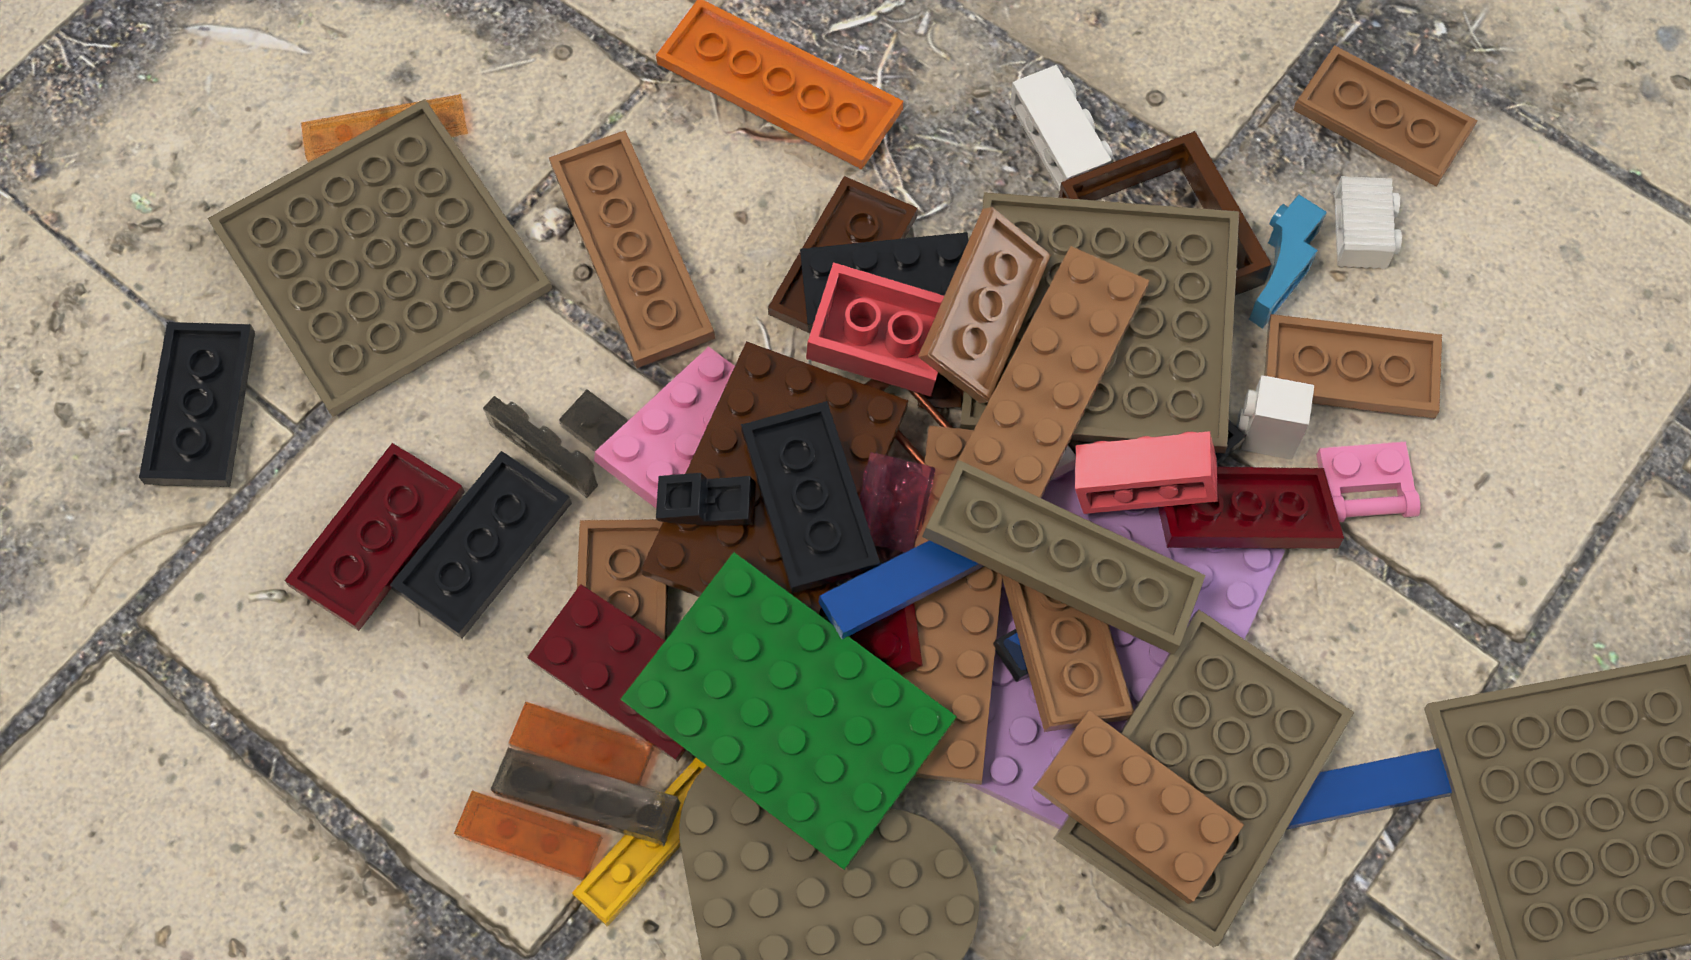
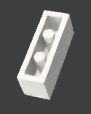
(1058, 125)

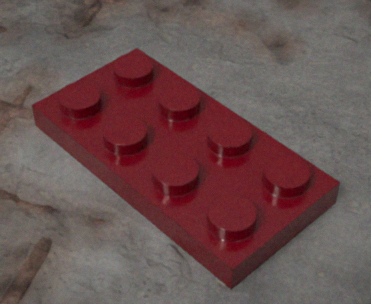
(1258, 511)
(374, 536)
(599, 657)

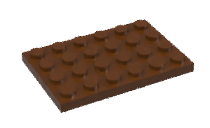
(759, 388)

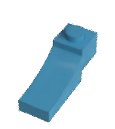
(1292, 233)

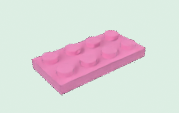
(668, 428)

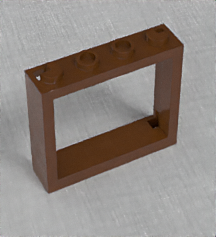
(1205, 180)

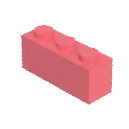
(1146, 472)

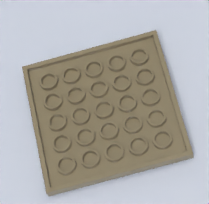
(379, 256)
(1178, 348)
(1577, 809)

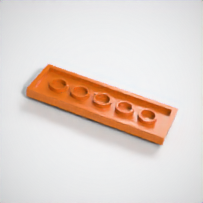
(780, 83)

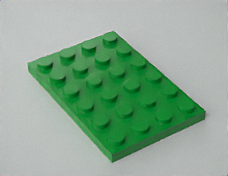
(789, 710)

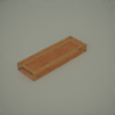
(580, 744)
(528, 836)

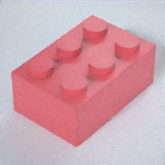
(874, 328)

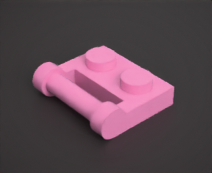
(1370, 469)

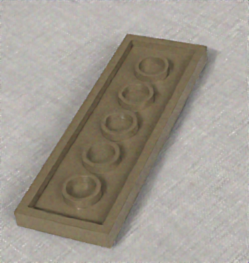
(1065, 557)

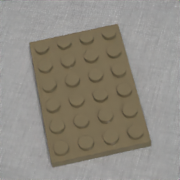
(1241, 737)

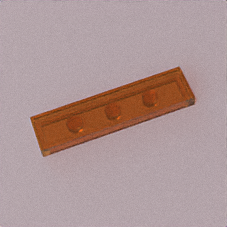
(328, 133)

